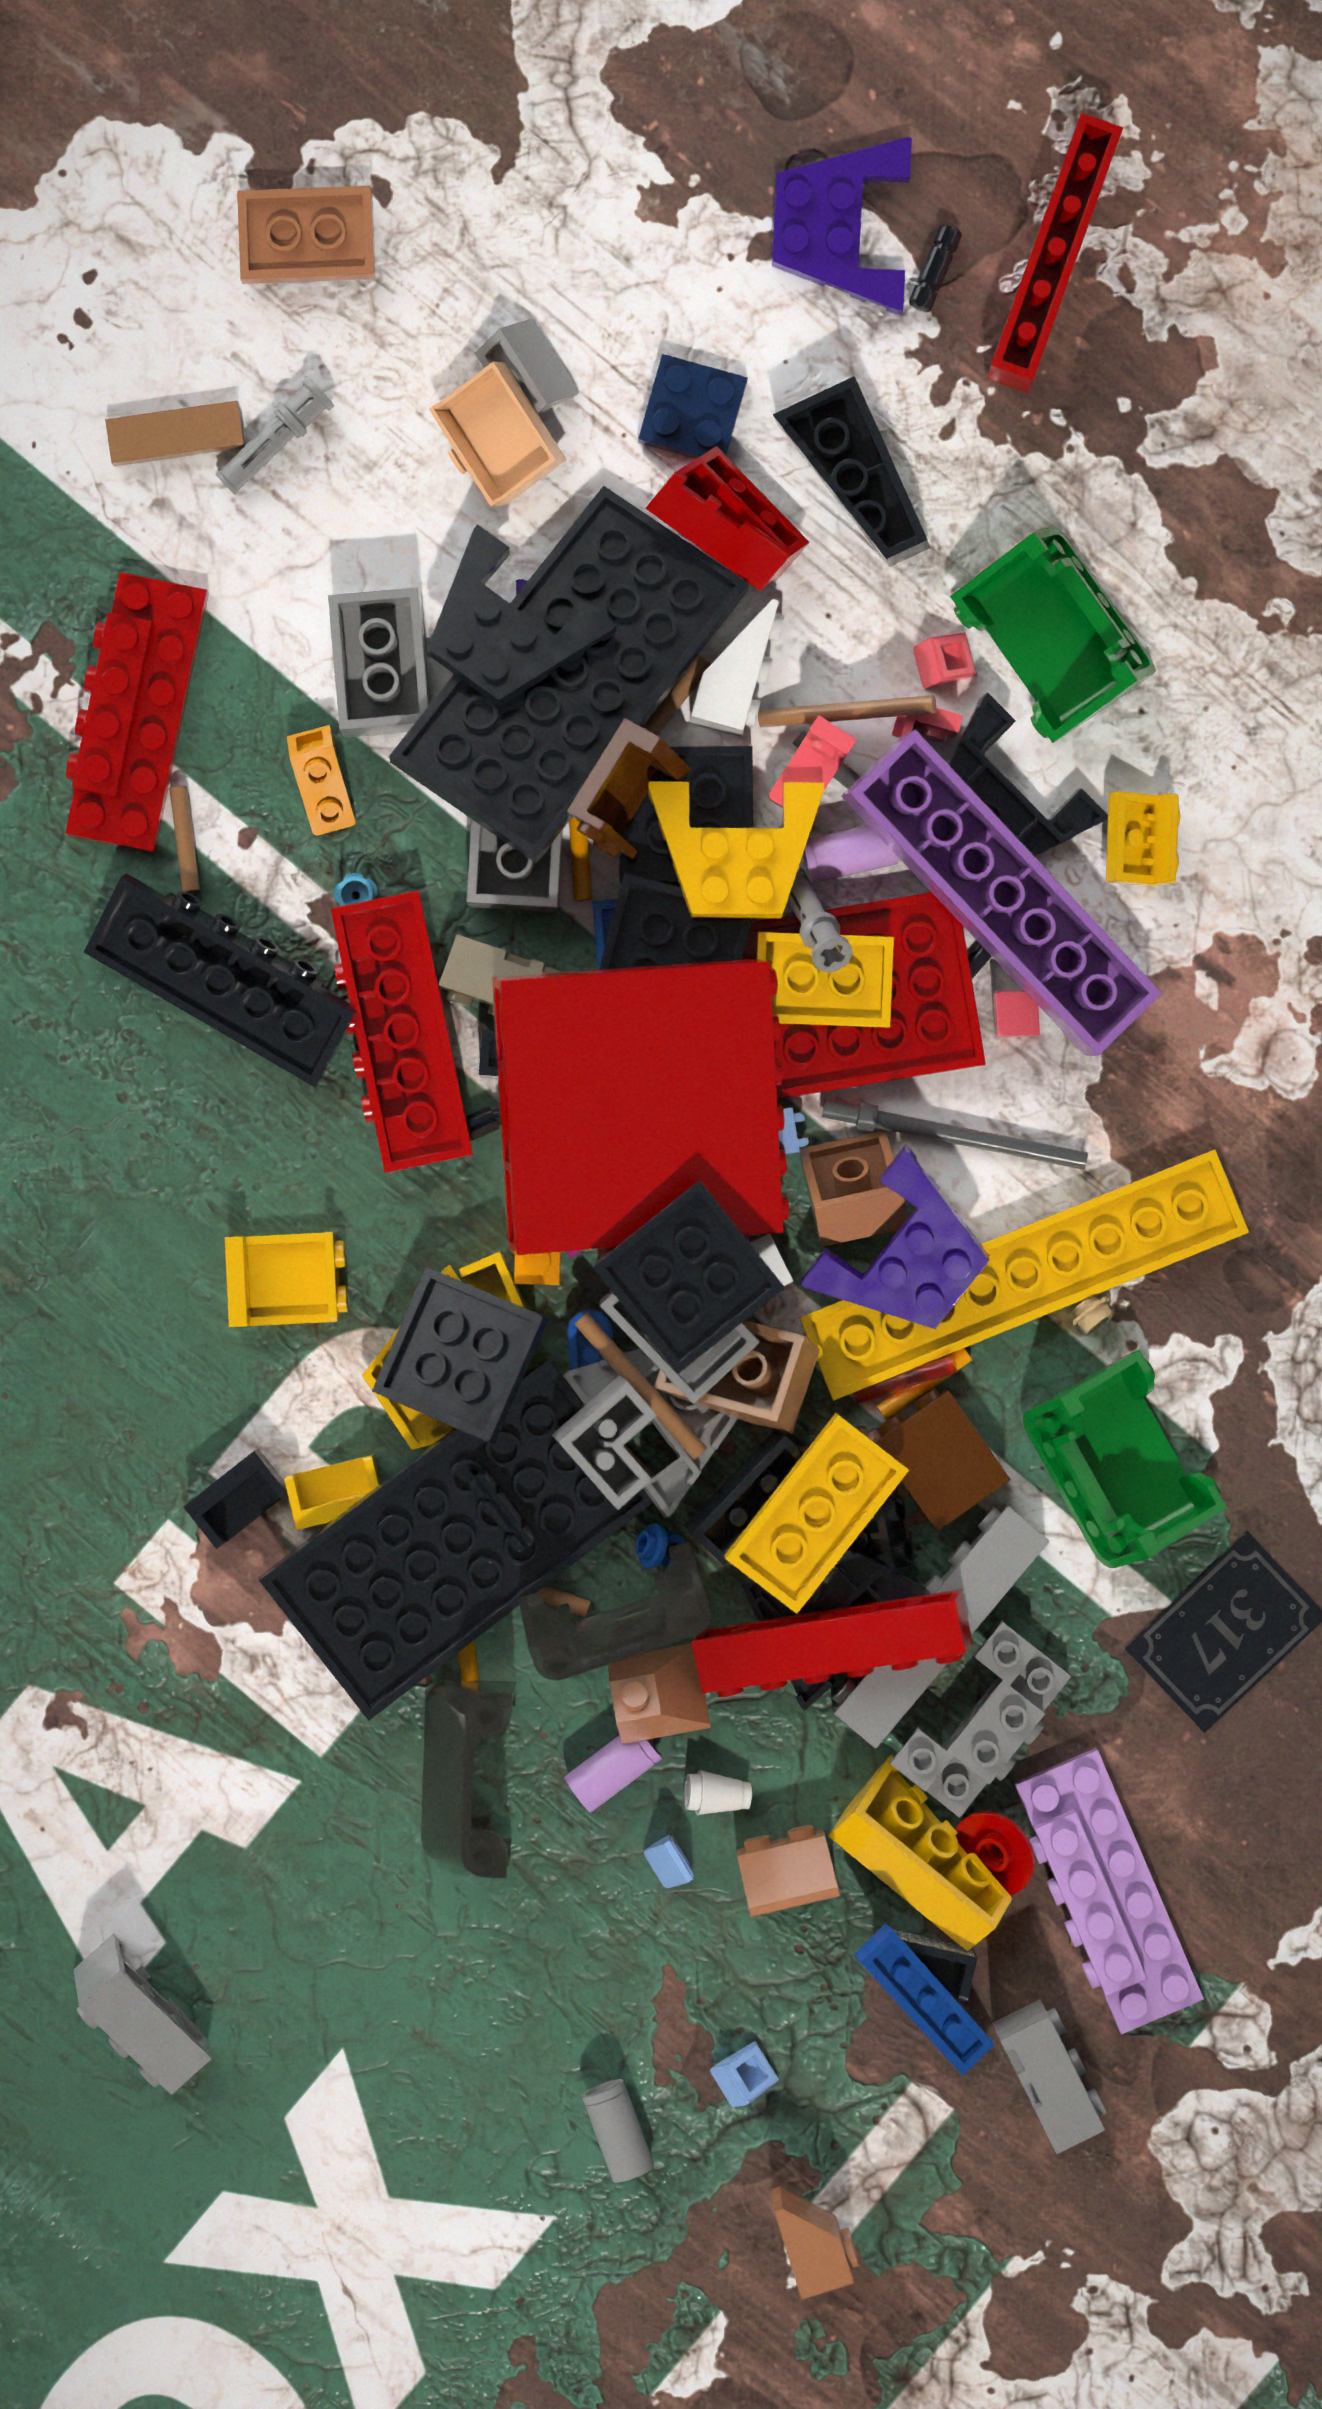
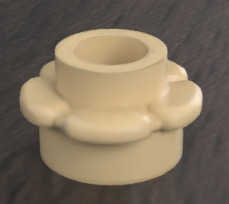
(1091, 1314)

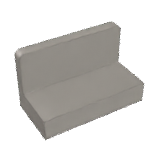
(531, 363)

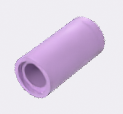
(846, 854)
(611, 1770)

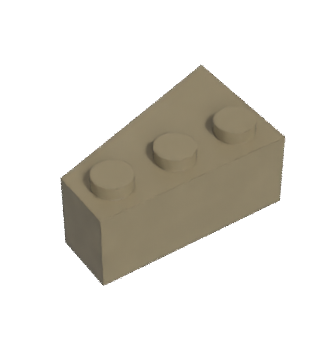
(473, 965)

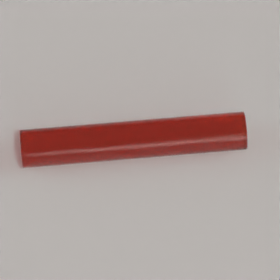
(910, 1378)

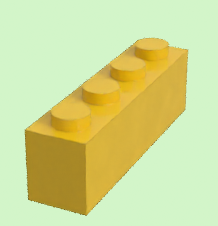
(920, 1857)

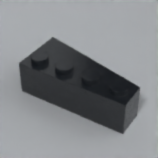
(851, 459)

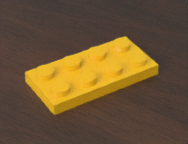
(816, 1513)

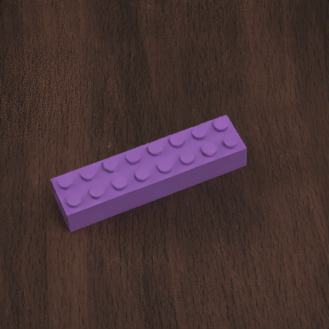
(1001, 894)

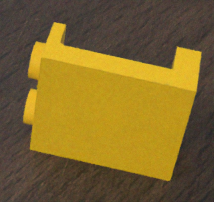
(285, 1279)

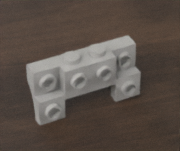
(993, 1728)

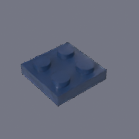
(691, 408)

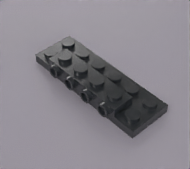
(222, 977)

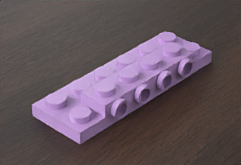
(1107, 1891)

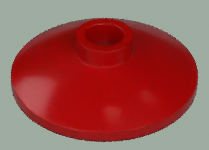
(1015, 1863)

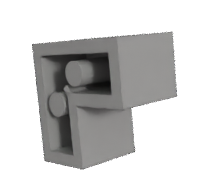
(597, 1439)

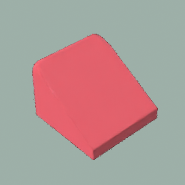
(944, 660)
(1015, 1014)

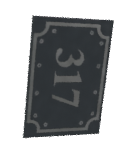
(1225, 1632)

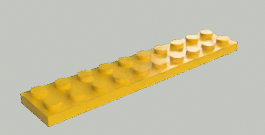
(1039, 1272)

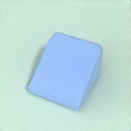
(669, 1862)
(744, 2075)

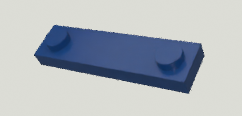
(924, 1999)

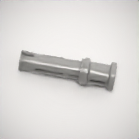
(235, 476)
(818, 928)

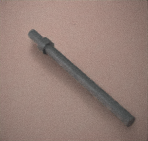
(868, 1117)

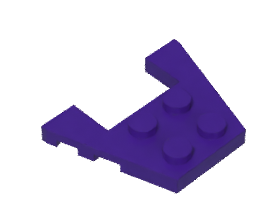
(821, 222)
(922, 1265)

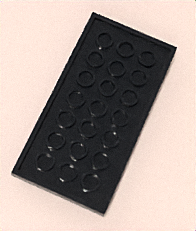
(529, 758)
(426, 1565)

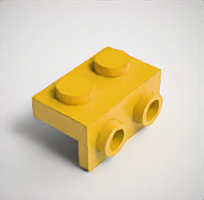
(1142, 838)

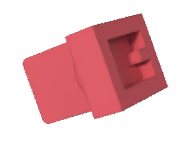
(933, 726)
(815, 758)

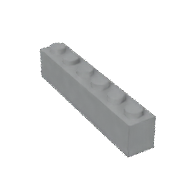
(985, 1574)

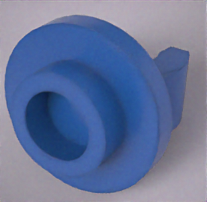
(652, 1545)

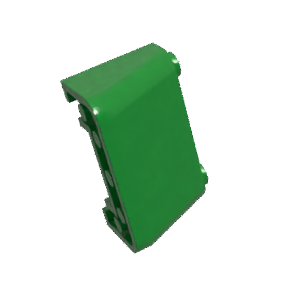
(1055, 631)
(1119, 1465)

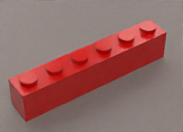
(1054, 253)
(832, 1643)

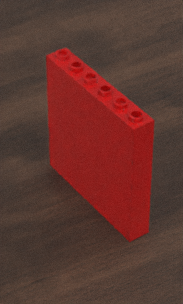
(632, 1094)

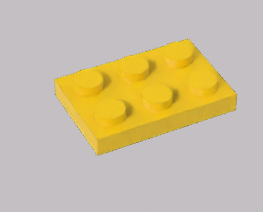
(846, 997)

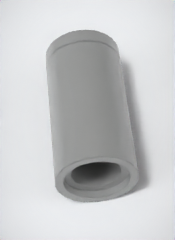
(618, 2130)

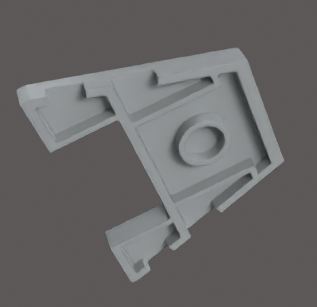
(710, 1427)

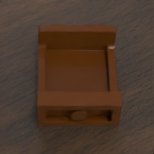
(621, 784)
(944, 1457)

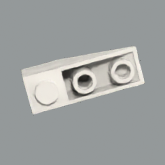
(730, 681)

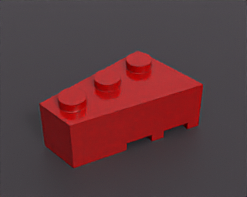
(729, 519)

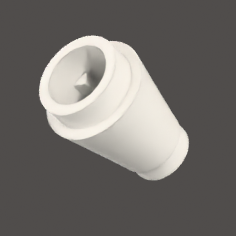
(715, 1793)

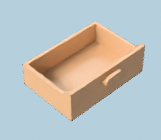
(497, 435)

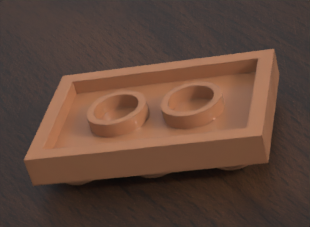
(306, 234)

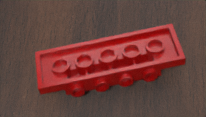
(134, 711)
(400, 1032)

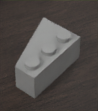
(139, 2018)
(1050, 2075)

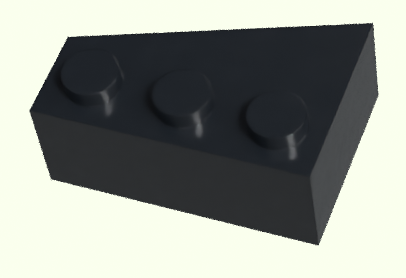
(743, 1495)

